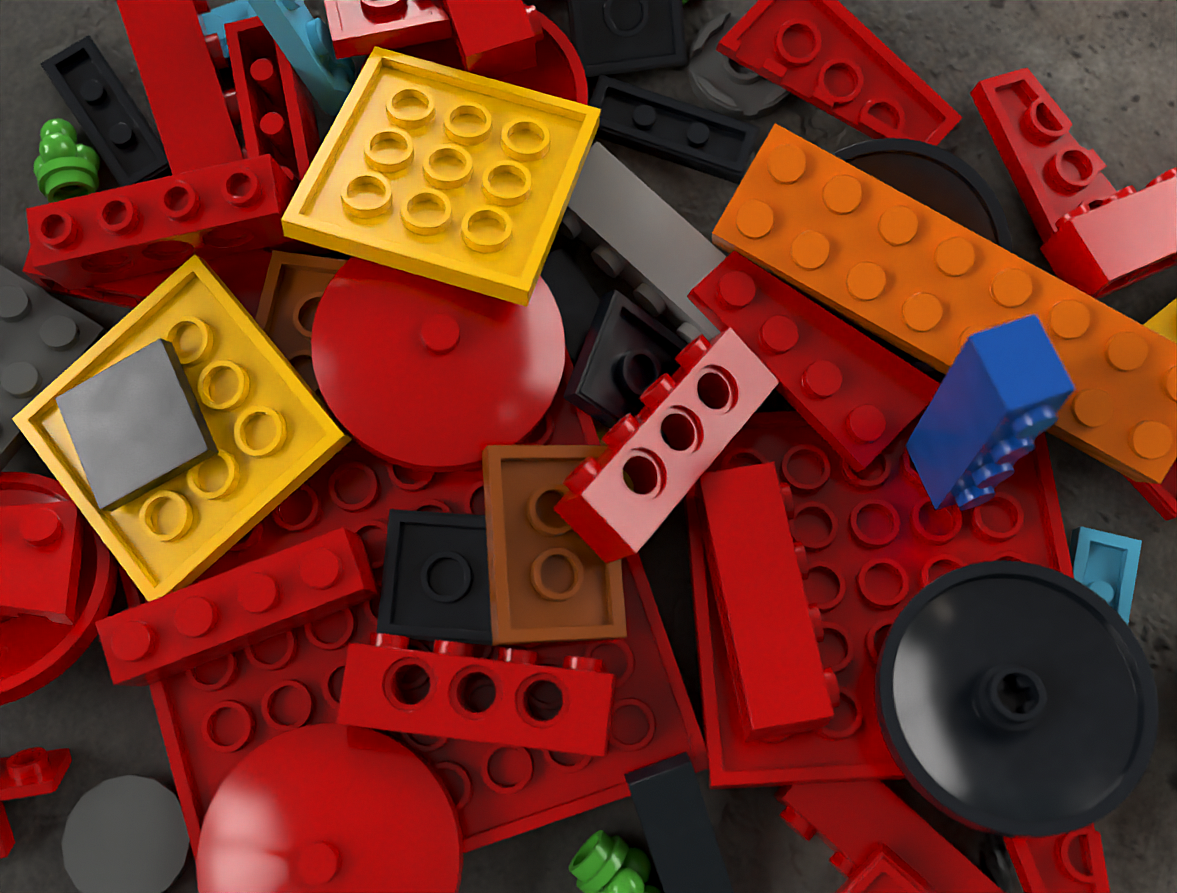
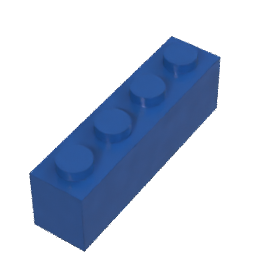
(988, 412)

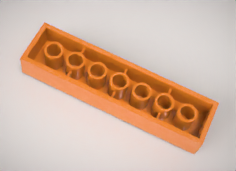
(936, 283)

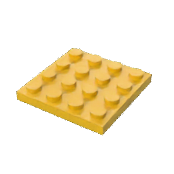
(444, 175)
(256, 407)

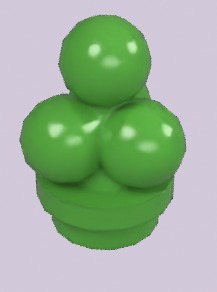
(63, 166)
(611, 866)

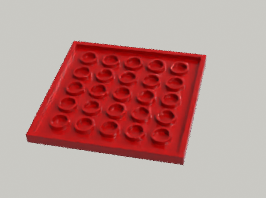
(868, 553)

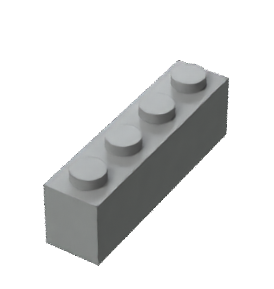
(641, 241)

